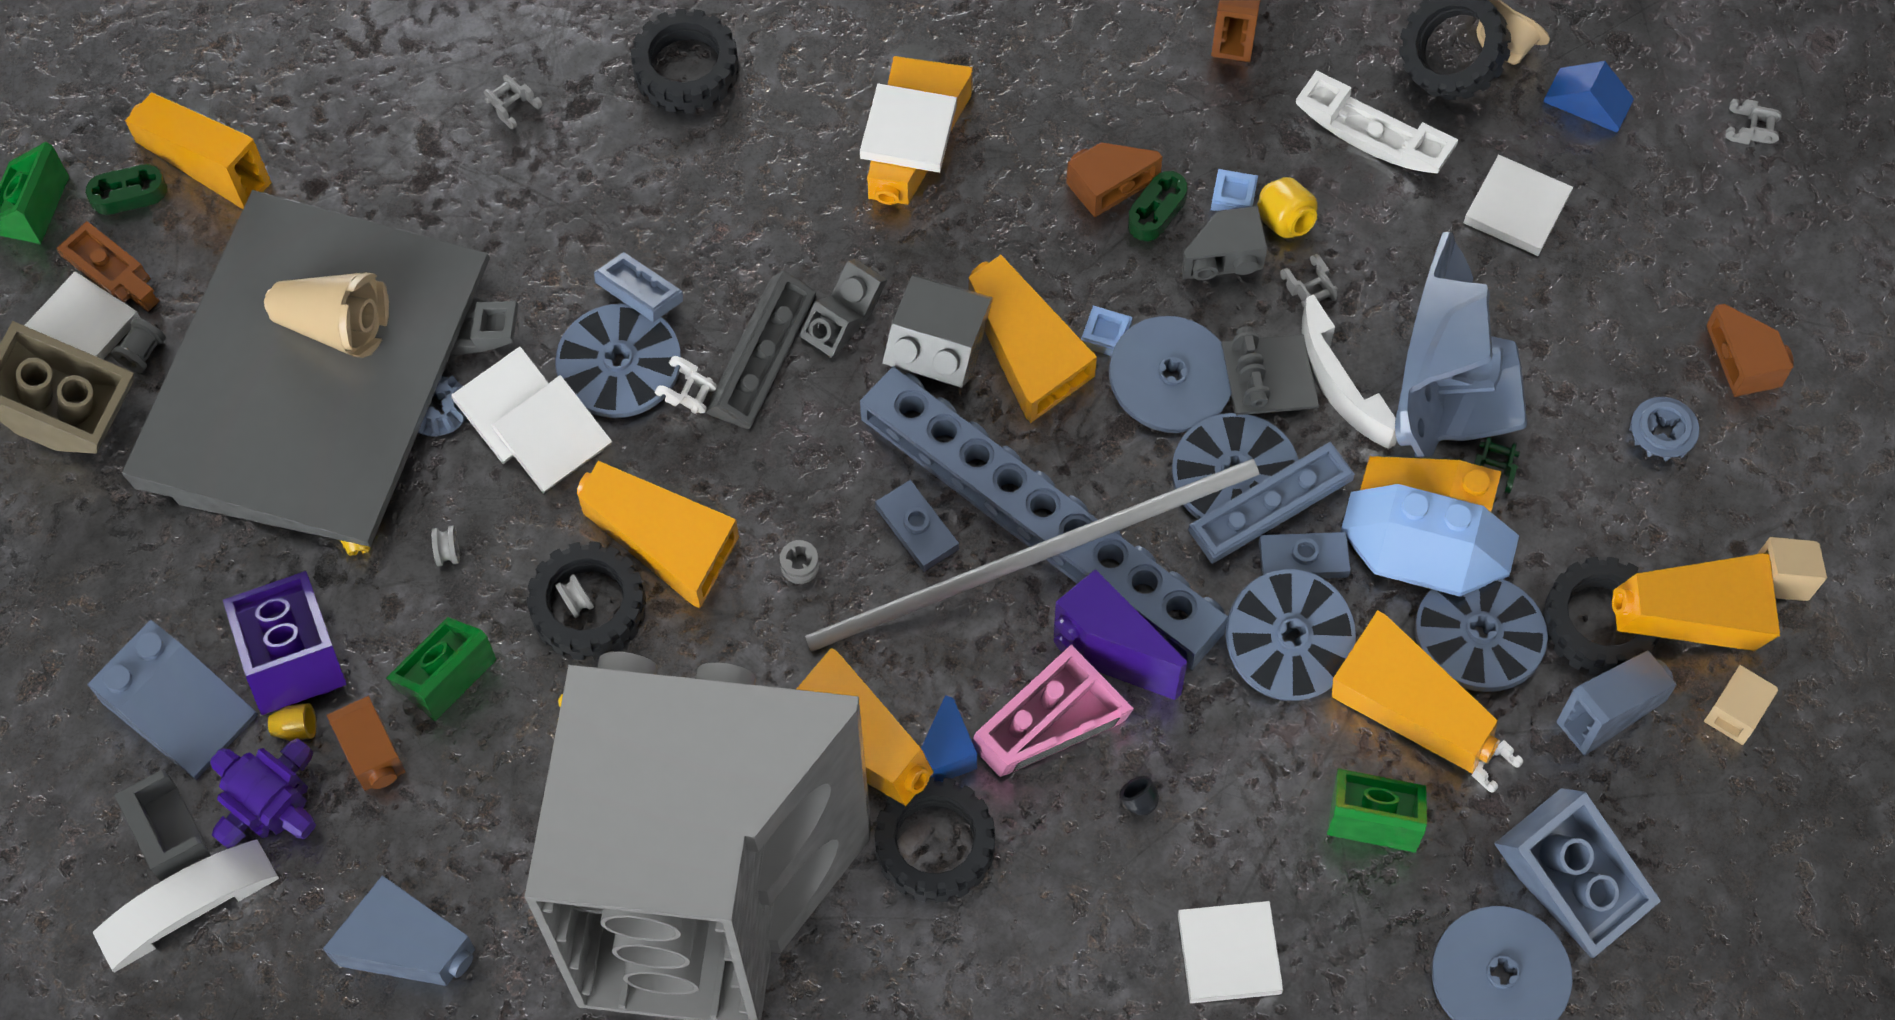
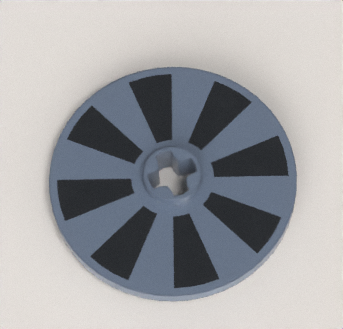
(592, 344)
(1224, 442)
(1261, 617)
(1489, 664)

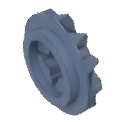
(1666, 412)
(436, 424)

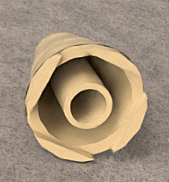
(332, 310)

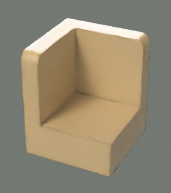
(1795, 567)
(1741, 705)

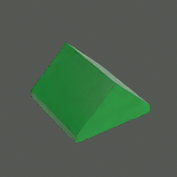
(31, 193)
(443, 666)
(1378, 810)

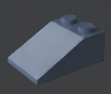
(172, 699)
(1578, 870)

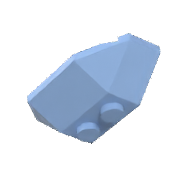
(1429, 538)

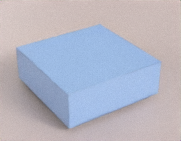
(1233, 190)
(1105, 329)

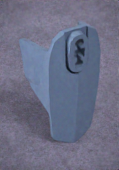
(1456, 373)

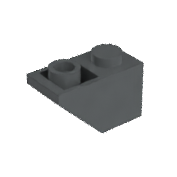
(1226, 245)

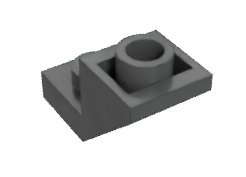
(841, 315)

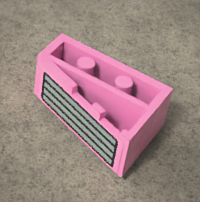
(1051, 714)

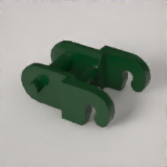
(1510, 469)

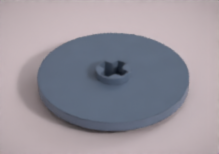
(1163, 402)
(1523, 946)

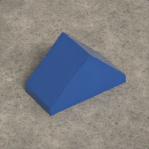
(1591, 93)
(949, 743)

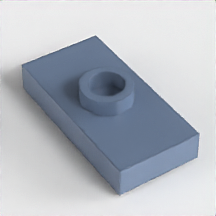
(638, 286)
(917, 525)
(1312, 552)

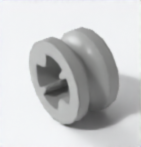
(445, 545)
(791, 550)
(574, 596)

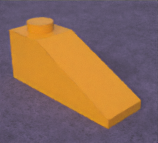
(1438, 476)

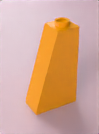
(200, 148)
(898, 183)
(1030, 340)
(661, 529)
(1703, 603)
(1414, 696)
(891, 755)

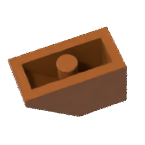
(1110, 174)
(1748, 351)
(366, 744)

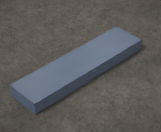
(1271, 502)

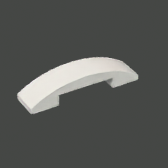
(1372, 130)
(1367, 416)
(181, 899)

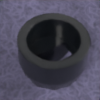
(1140, 795)

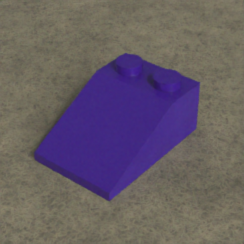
(1117, 638)
(283, 643)

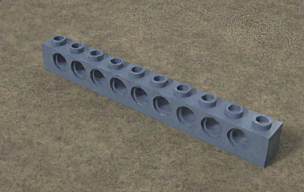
(899, 393)

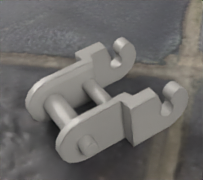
(522, 92)
(1754, 112)
(1297, 287)

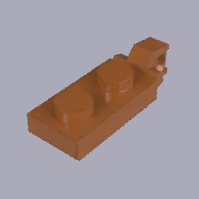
(108, 266)

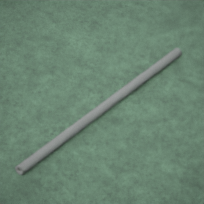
(1032, 555)

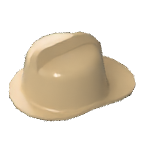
(1523, 31)

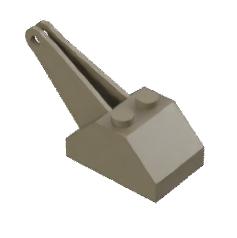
(58, 391)

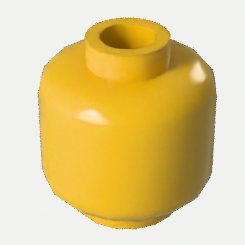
(1287, 207)

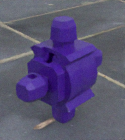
(262, 793)

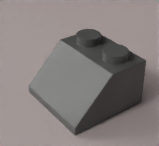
(938, 331)

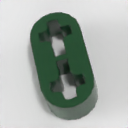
(126, 189)
(1151, 201)

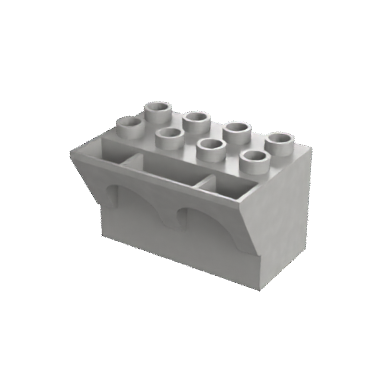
(690, 833)

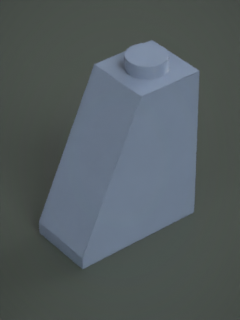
(1615, 701)
(400, 939)

